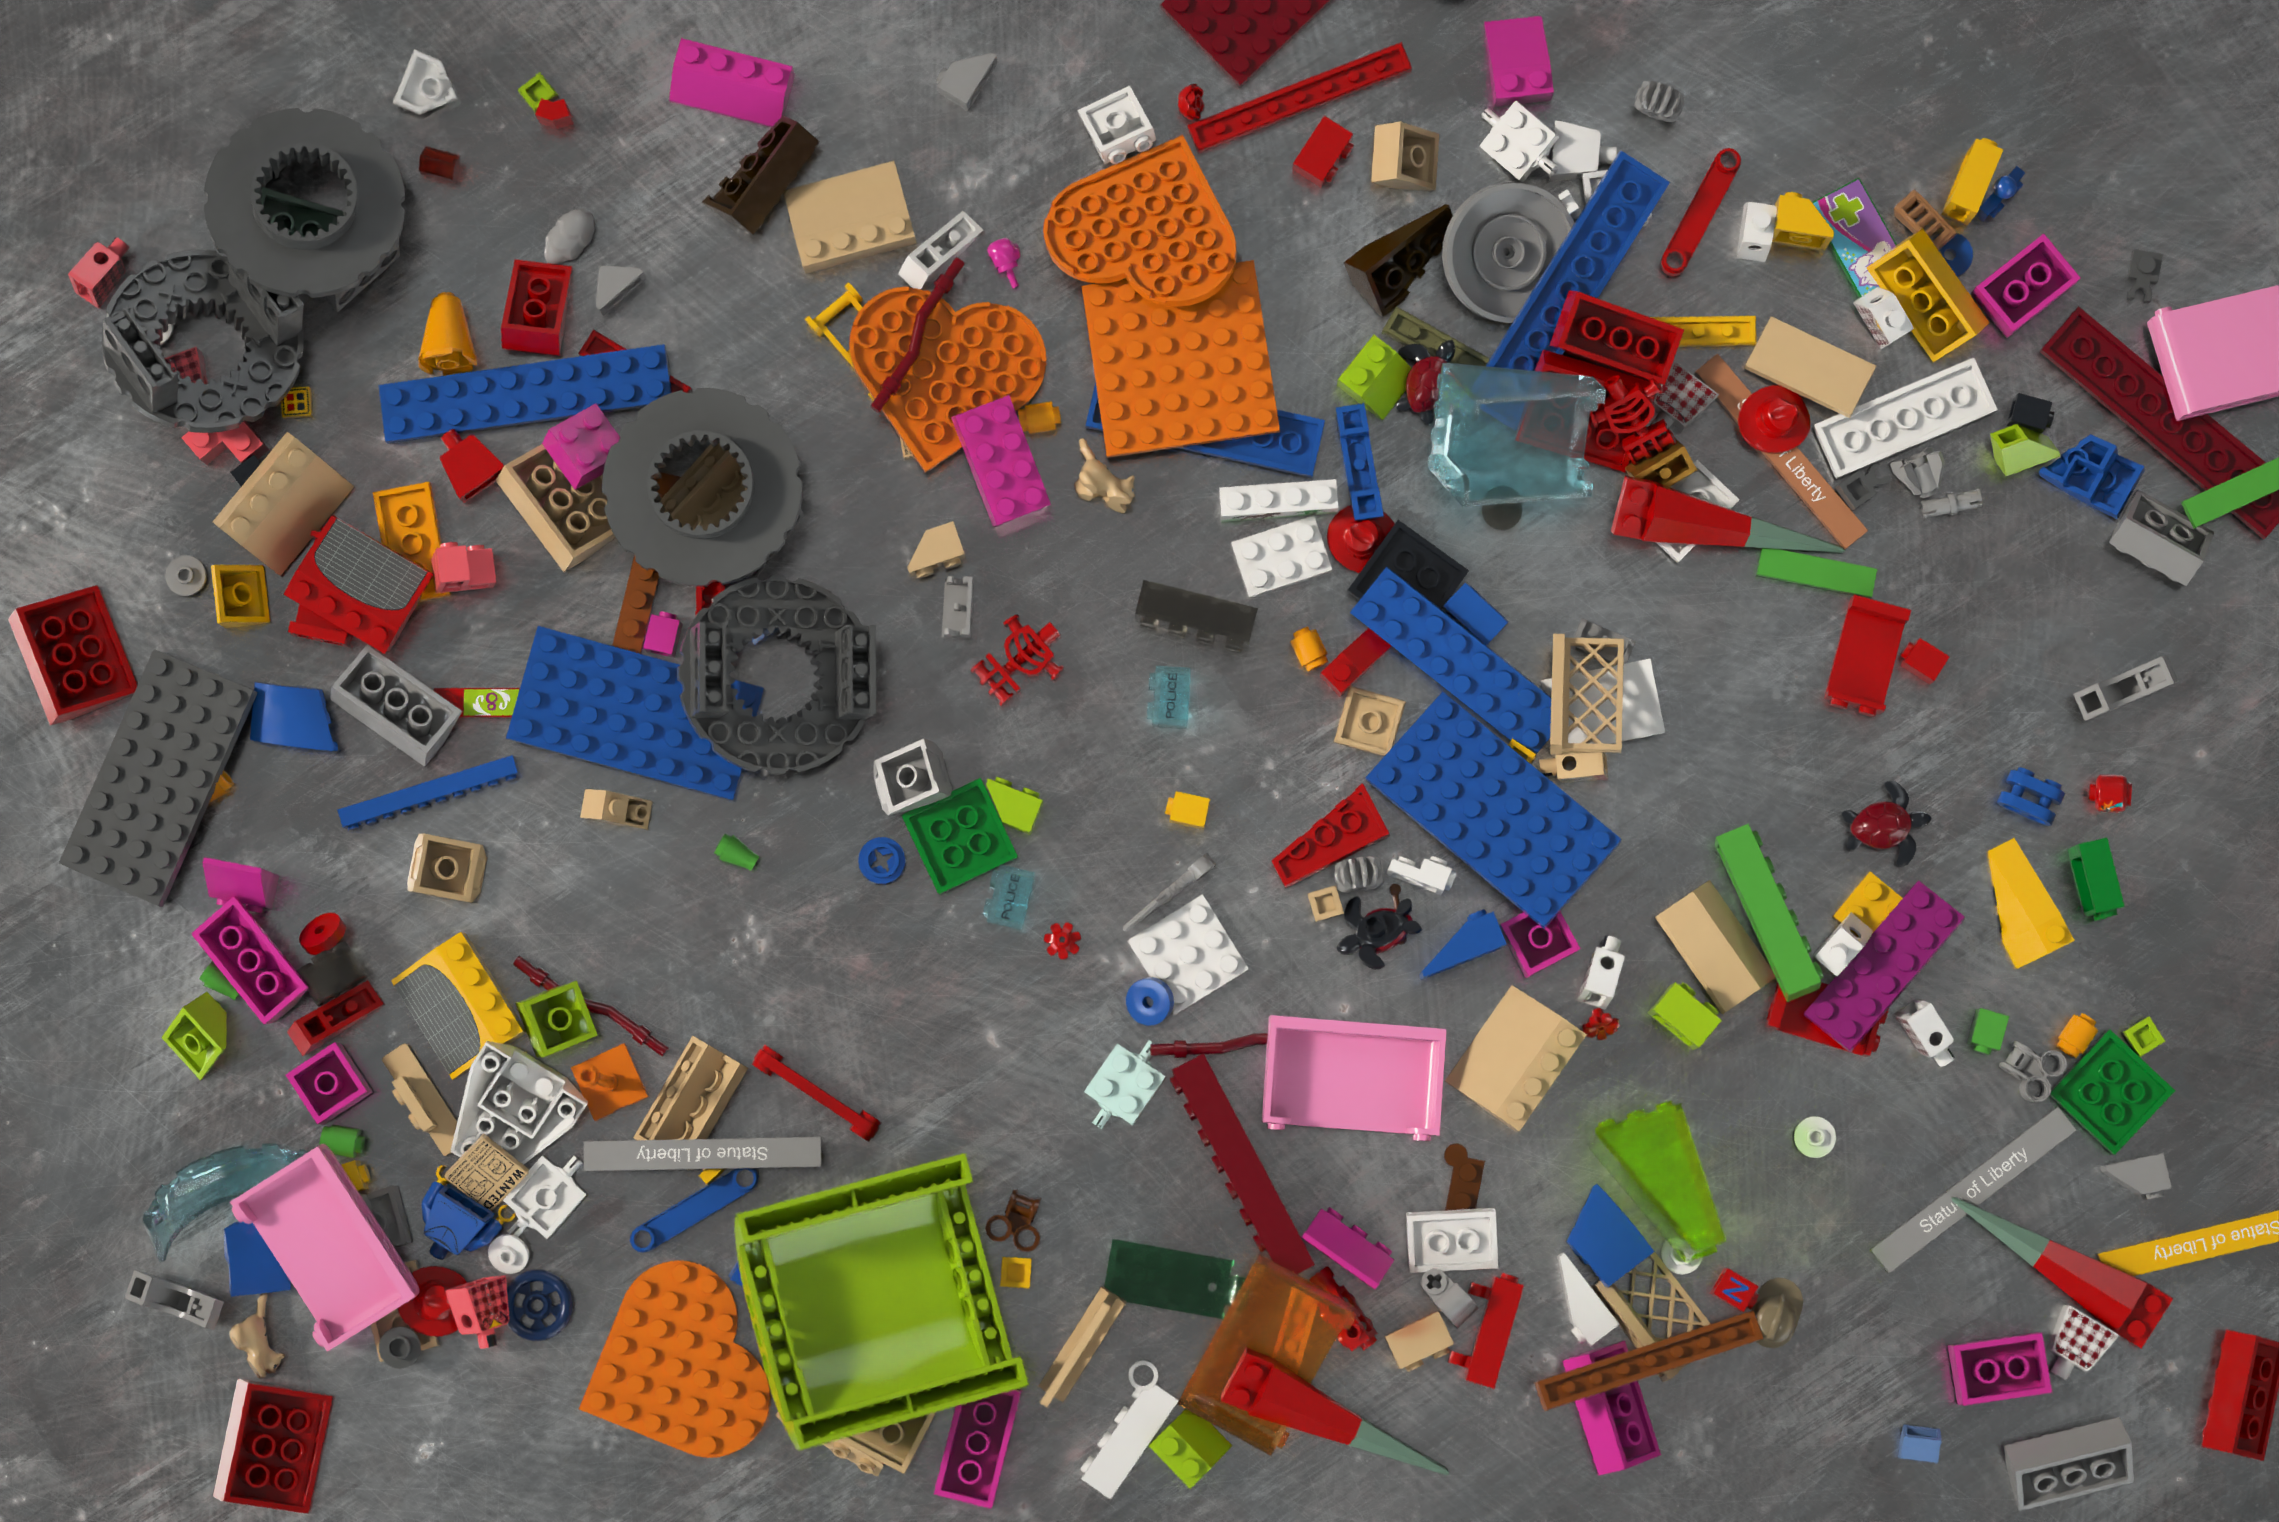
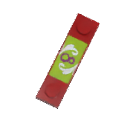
(481, 701)

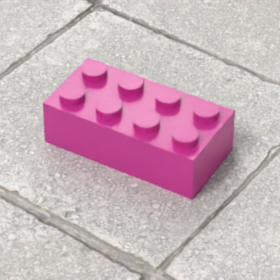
(1001, 460)
(977, 1449)

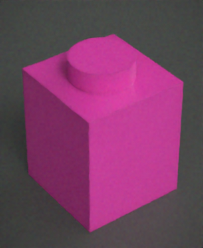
(663, 634)

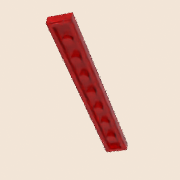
(1299, 97)

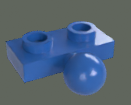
(2004, 188)

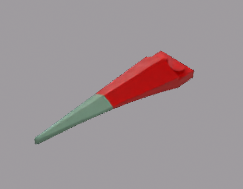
(1671, 516)
(2112, 1296)
(1282, 1397)

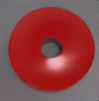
(322, 933)

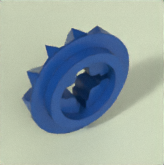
(868, 857)

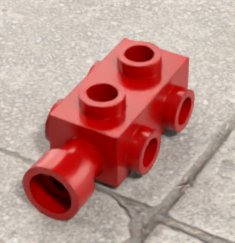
(1357, 1335)

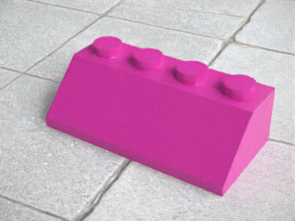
(730, 83)
(250, 961)
(1615, 1419)

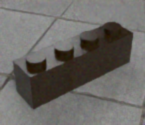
(763, 175)

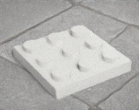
(1189, 953)

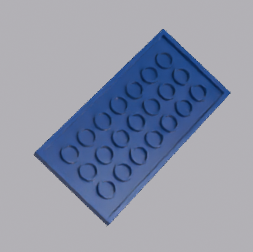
(618, 713)
(1493, 810)

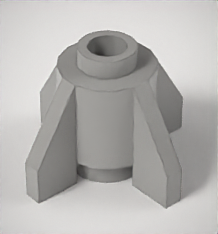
(1920, 471)

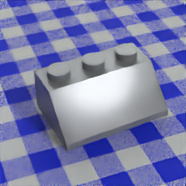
(2161, 538)

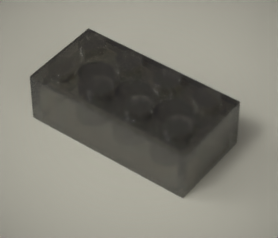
(1195, 615)

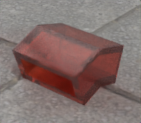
(439, 164)

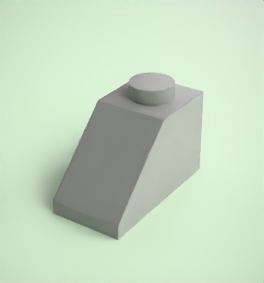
(965, 78)
(2141, 1175)

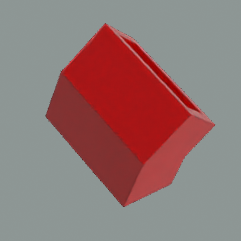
(554, 114)

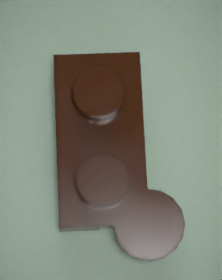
(1464, 1180)

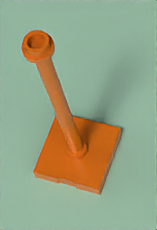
(610, 1082)

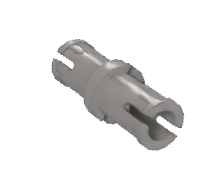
(1951, 503)

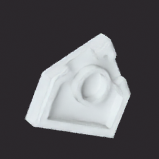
(424, 85)

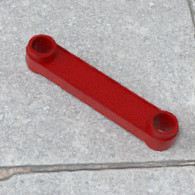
(1700, 212)
(770, 1062)

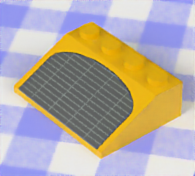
(457, 1003)

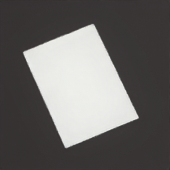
(1640, 703)

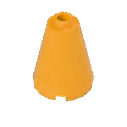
(447, 338)

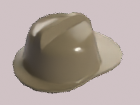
(1778, 1311)

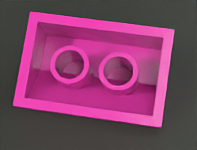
(1348, 1247)

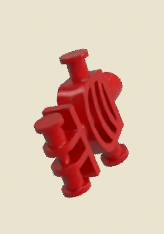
(1624, 412)
(1041, 640)

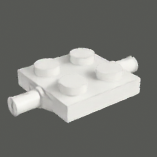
(1519, 141)
(545, 1197)

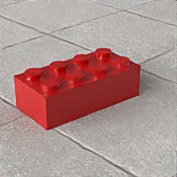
(1616, 337)

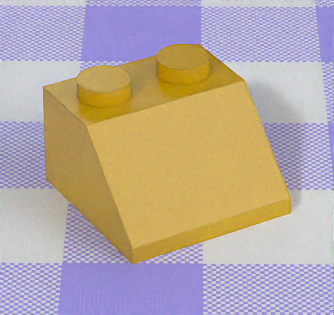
(1800, 223)

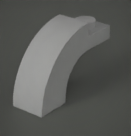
(2125, 688)
(174, 1299)

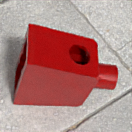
(468, 464)

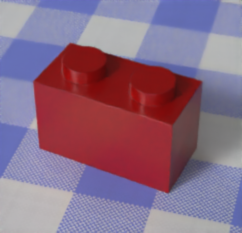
(1323, 152)

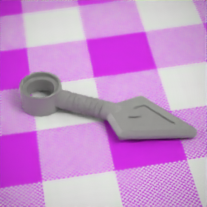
(1195, 872)

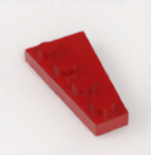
(1341, 833)

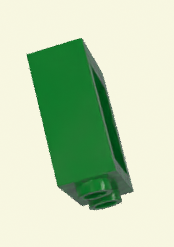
(2096, 879)

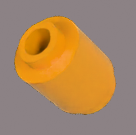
(1039, 417)
(1309, 648)
(2077, 1035)

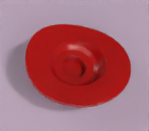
(1774, 419)
(1356, 541)
(430, 1310)

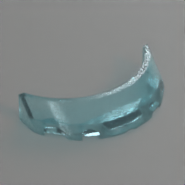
(207, 1184)

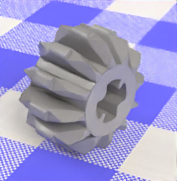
(1659, 101)
(1359, 874)

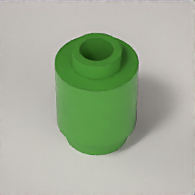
(343, 1140)

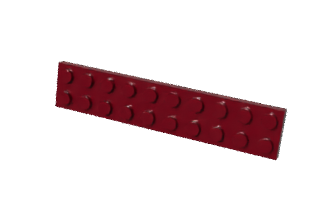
(2142, 402)

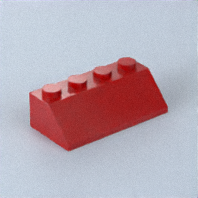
(2243, 1396)

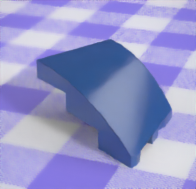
(2095, 475)
(291, 717)
(1607, 1238)
(251, 1262)

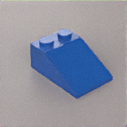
(1473, 940)

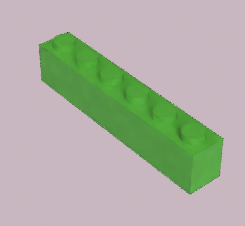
(1768, 912)

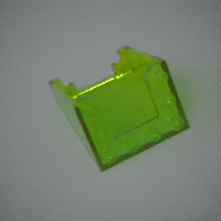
(1663, 1176)

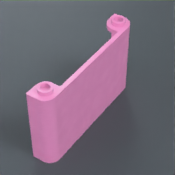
(2219, 352)
(1354, 1076)
(328, 1245)

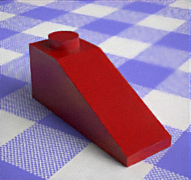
(1354, 661)
(334, 1017)

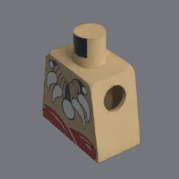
(1589, 766)

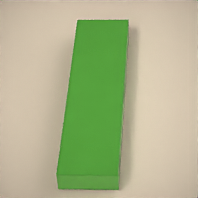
(2233, 494)
(1816, 572)

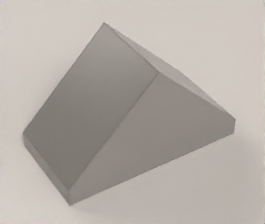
(615, 284)

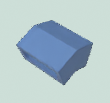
(1920, 1443)

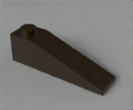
(1391, 263)

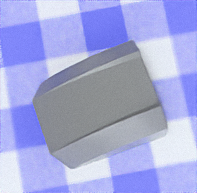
(911, 777)

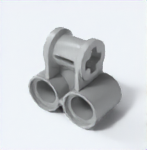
(2031, 1068)
(1450, 1298)

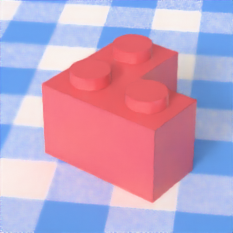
(241, 441)
(462, 569)

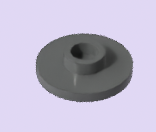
(399, 1347)

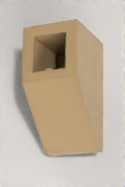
(937, 549)
(616, 809)

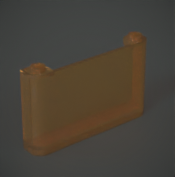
(1276, 1317)

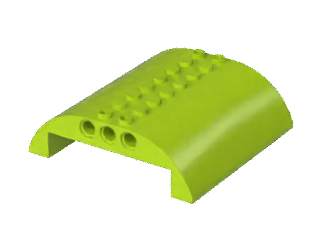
(874, 1303)

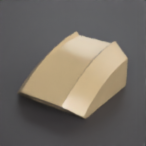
(447, 868)

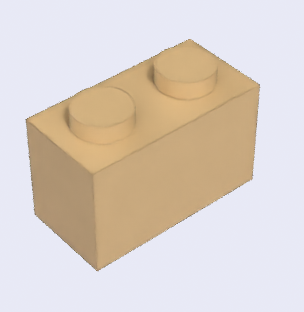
(1418, 1341)

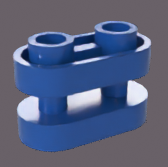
(2024, 781)

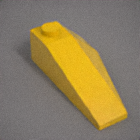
(2025, 910)

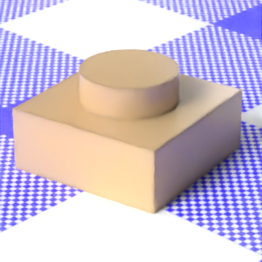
(1325, 903)

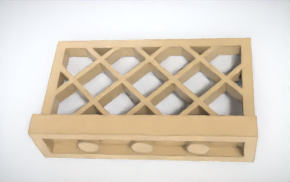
(1560, 695)
(1631, 1322)
(1081, 1345)

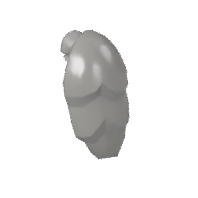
(569, 236)

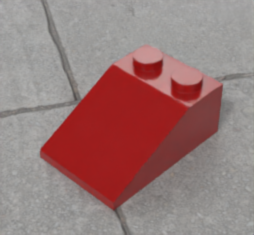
(536, 307)

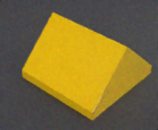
(240, 595)

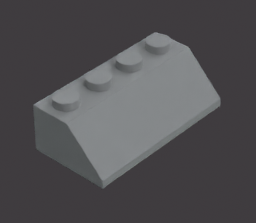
(395, 705)
(2069, 1463)

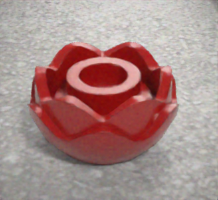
(1190, 101)

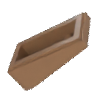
(1915, 199)

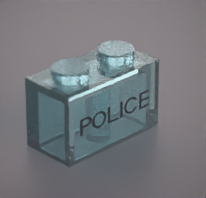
(1171, 697)
(1009, 898)

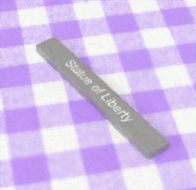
(703, 1154)
(1973, 1189)

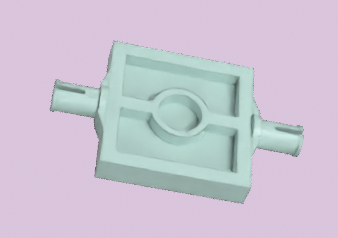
(1124, 1085)

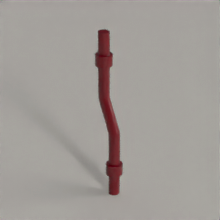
(942, 285)
(640, 1033)
(1181, 1049)

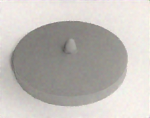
(1502, 247)

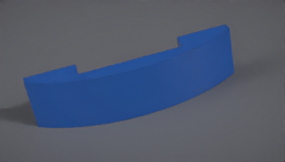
(1359, 462)

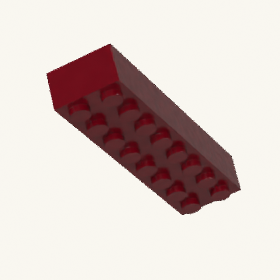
(1241, 1165)

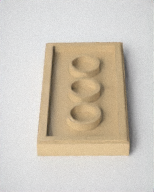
(1810, 367)

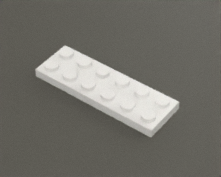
(1905, 418)

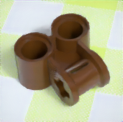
(1017, 1220)

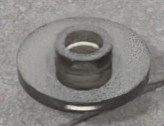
(1502, 515)

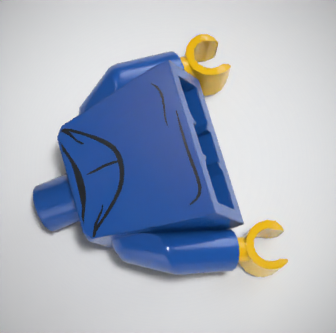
(457, 1220)

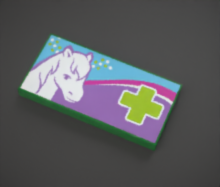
(1858, 233)

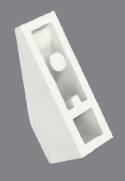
(939, 251)
(1585, 1309)

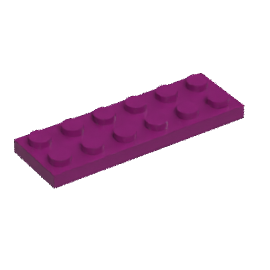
(1884, 966)

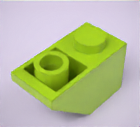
(2021, 448)
(1015, 807)

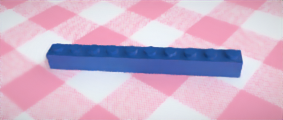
(427, 792)

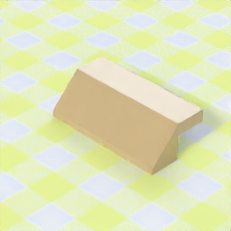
(706, 490)
(1715, 947)
(692, 1095)

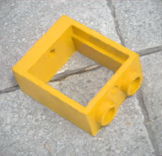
(1972, 181)

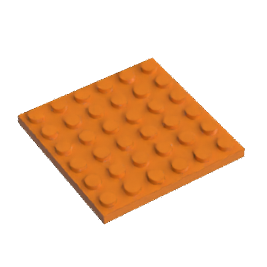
(1180, 370)

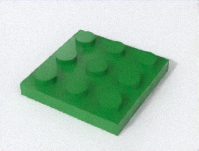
(959, 836)
(2111, 1092)

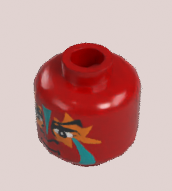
(2111, 793)

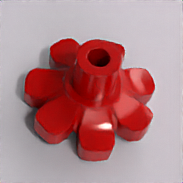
(1062, 947)
(1600, 1024)

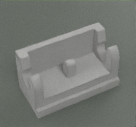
(958, 607)
(1590, 630)

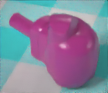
(1004, 257)

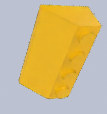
(1929, 294)

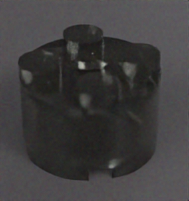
(332, 973)

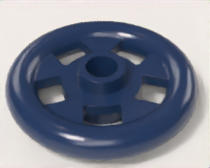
(561, 1312)

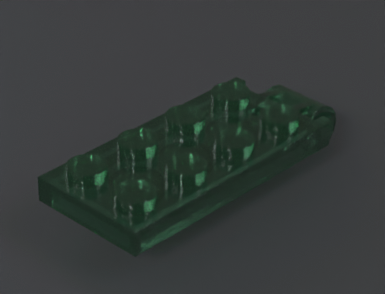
(1171, 1279)

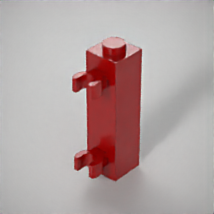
(1493, 1330)

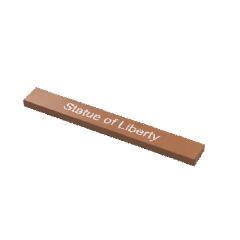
(1790, 464)

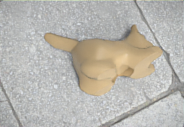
(1098, 481)
(252, 1337)

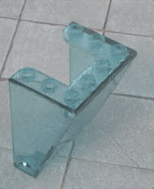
(1511, 434)

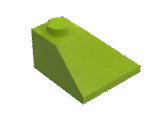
(199, 1034)

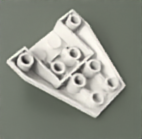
(515, 1103)

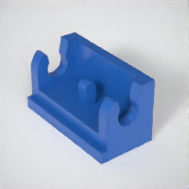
(1476, 613)

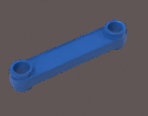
(694, 1209)

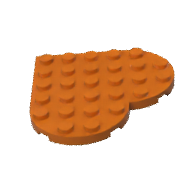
(1146, 224)
(961, 364)
(676, 1365)

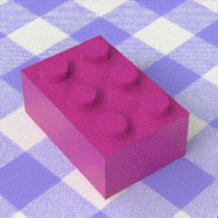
(2025, 285)
(1999, 1368)

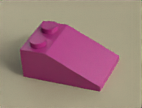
(1518, 61)
(250, 884)

